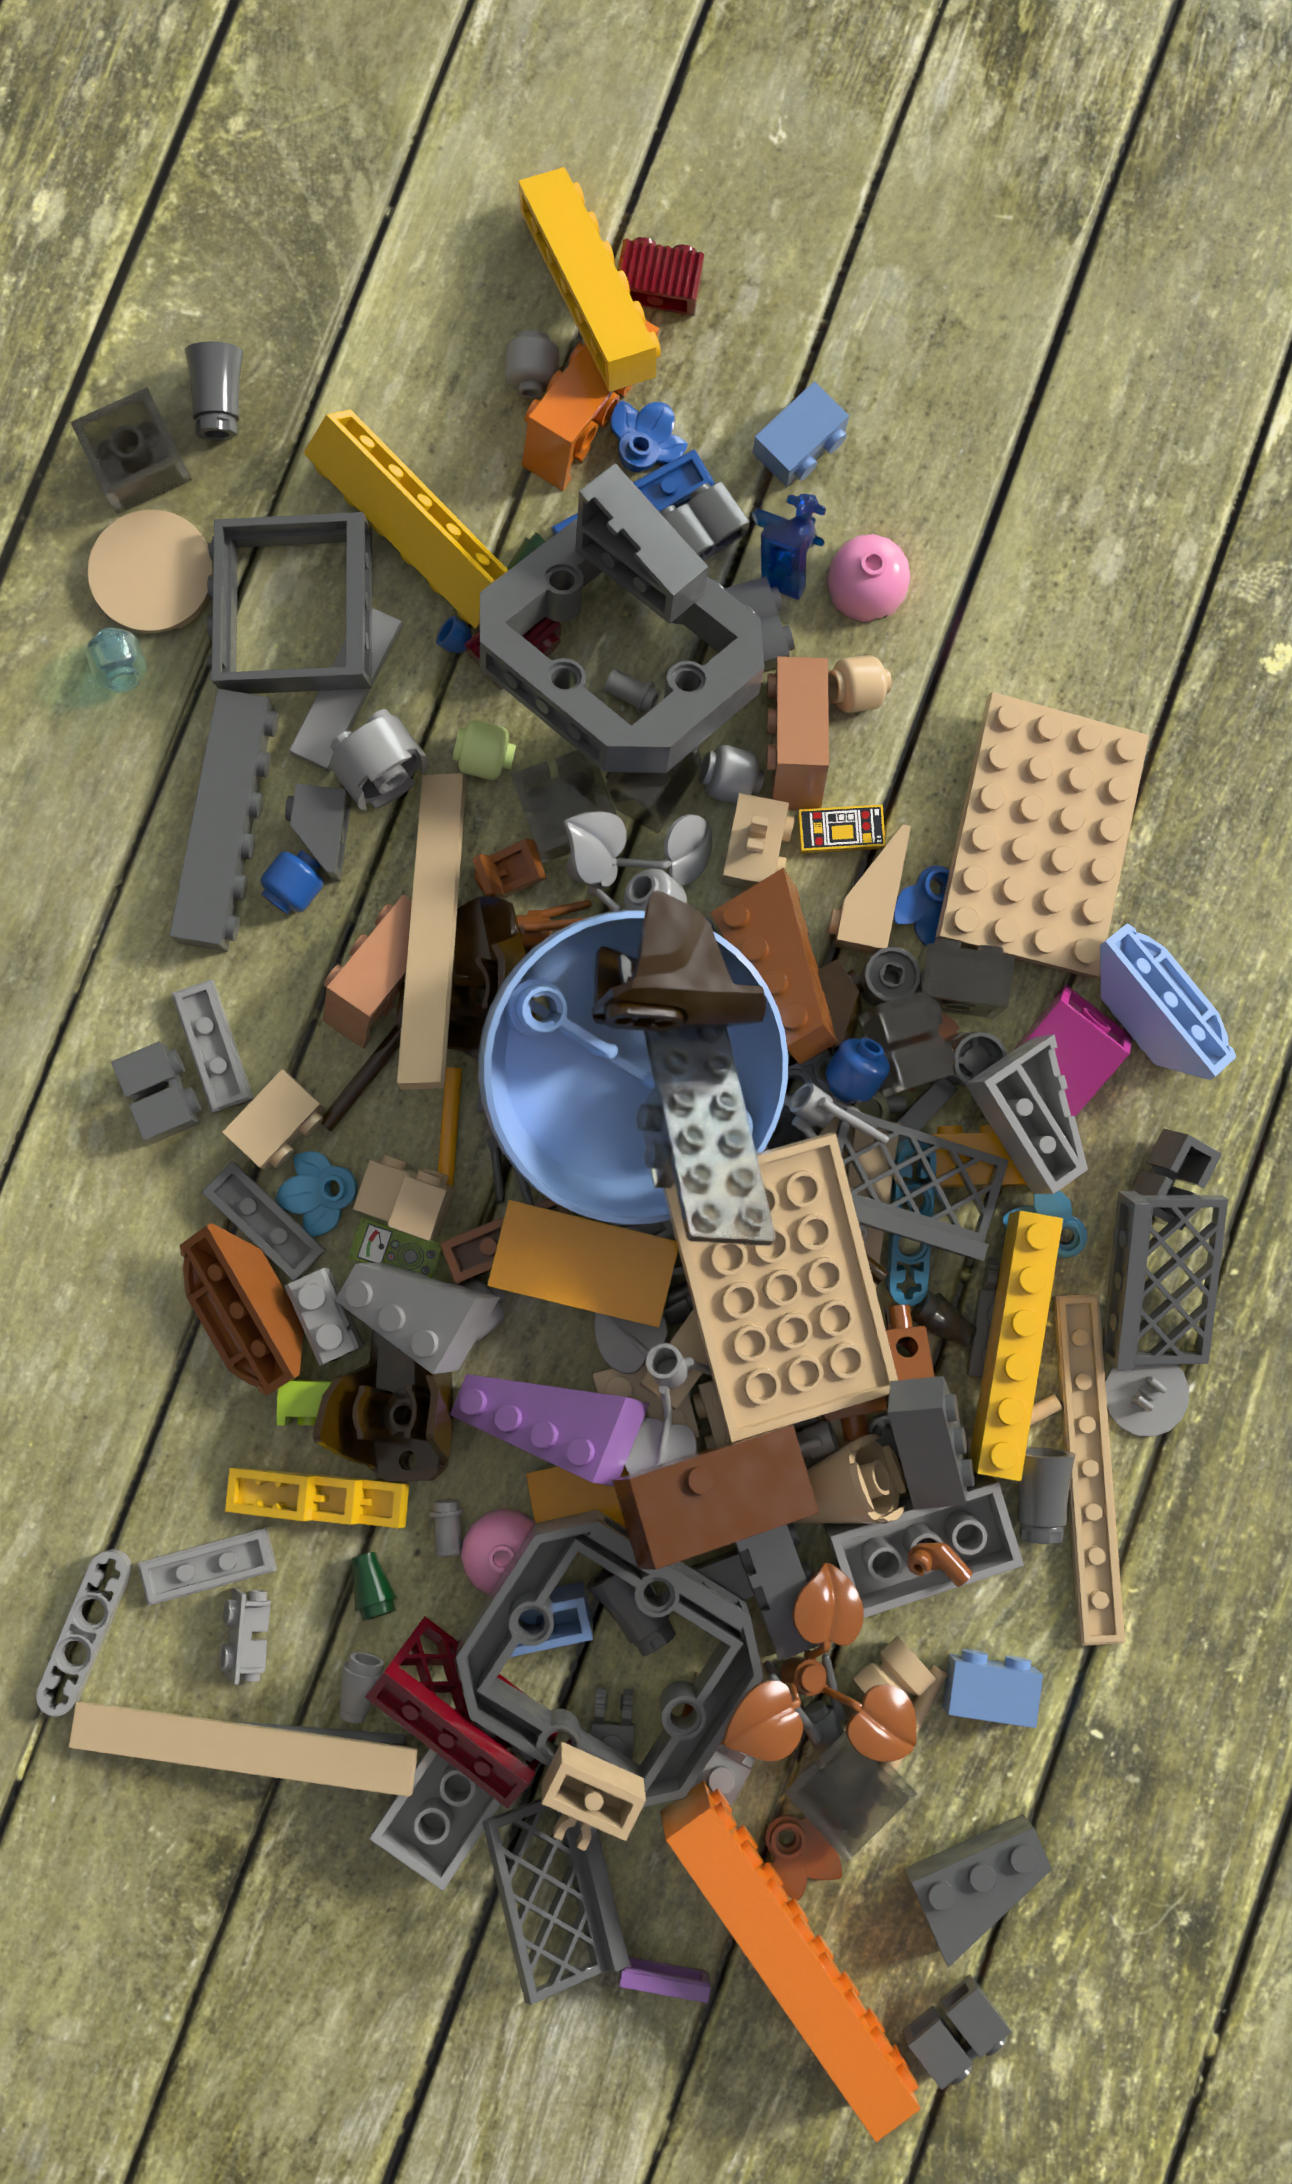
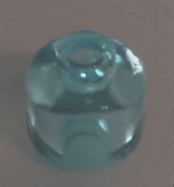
(116, 660)

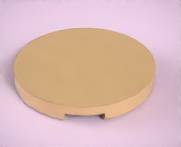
(150, 571)

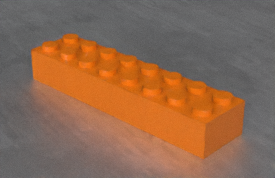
(791, 1959)

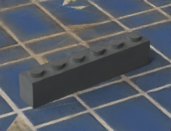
(223, 820)

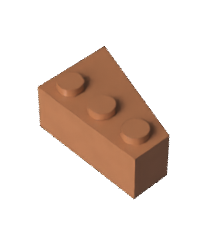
(799, 731)
(371, 976)

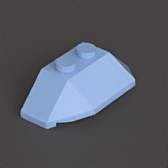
(1162, 1006)

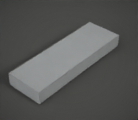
(213, 1046)
(207, 1566)

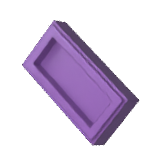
(666, 1979)

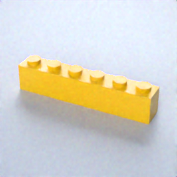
(588, 279)
(404, 512)
(1015, 1344)

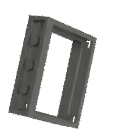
(222, 590)

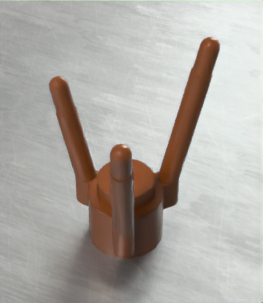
(537, 924)

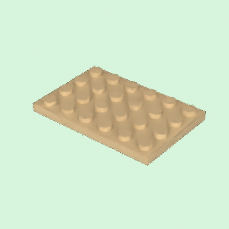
(1042, 835)
(793, 1321)

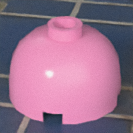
(868, 578)
(492, 1544)

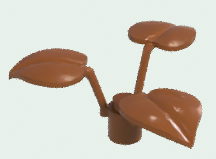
(766, 1717)

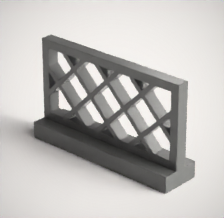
(911, 1223)
(1128, 1283)
(590, 1889)

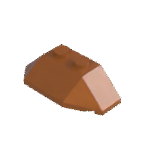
(242, 1308)

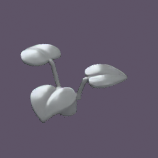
(602, 836)
(626, 1348)

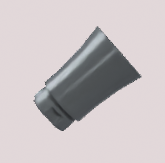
(215, 388)
(1044, 1494)
(618, 1598)

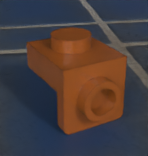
(509, 869)

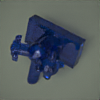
(787, 543)

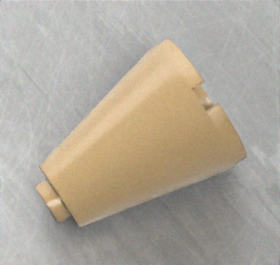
(857, 1485)

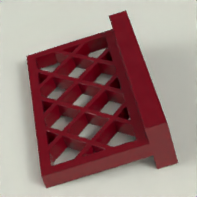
(440, 1726)

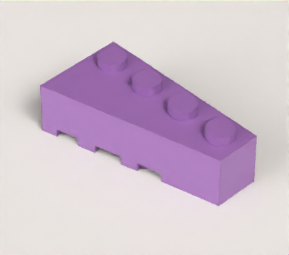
(564, 1426)

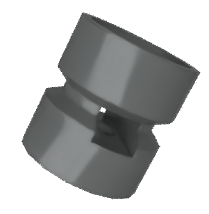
(889, 976)
(973, 1054)

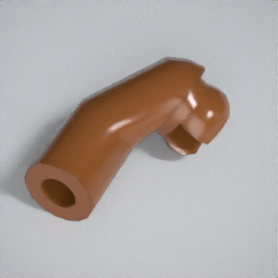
(938, 1557)

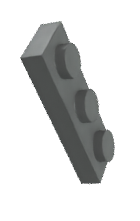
(264, 1221)

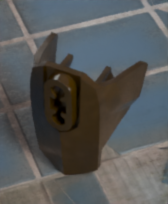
(484, 955)
(674, 980)
(369, 1413)

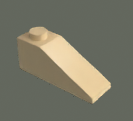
(869, 908)

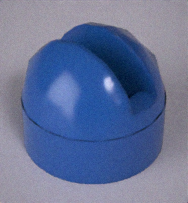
(453, 635)

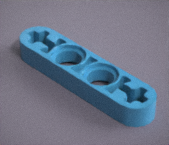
(922, 1256)

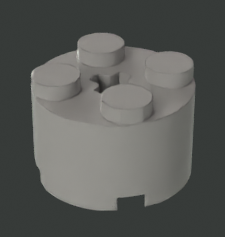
(377, 760)

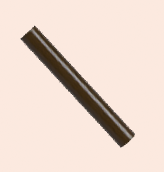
(362, 1079)

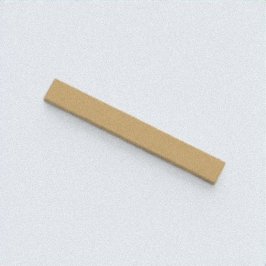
(432, 933)
(1091, 1480)
(244, 1748)

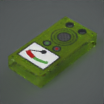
(384, 1244)

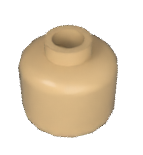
(858, 684)

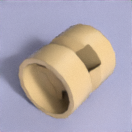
(898, 1669)

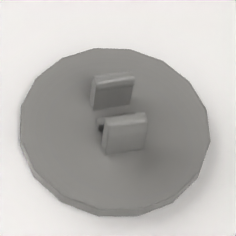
(1147, 1398)

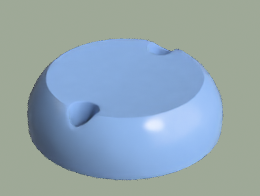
(571, 1088)

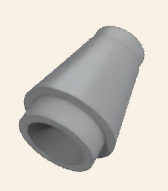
(358, 1678)

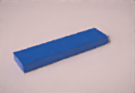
(668, 484)

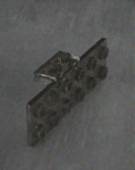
(703, 1138)

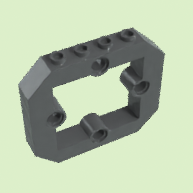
(695, 695)
(527, 1583)

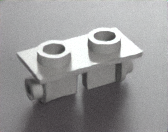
(241, 1652)

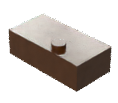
(715, 1497)

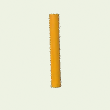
(449, 1122)

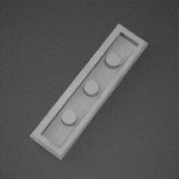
(337, 709)

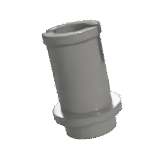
(632, 691)
(447, 1527)

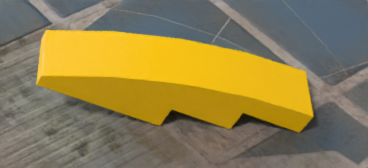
(317, 1497)

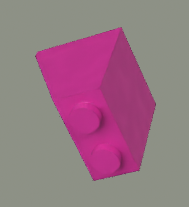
(1087, 1044)

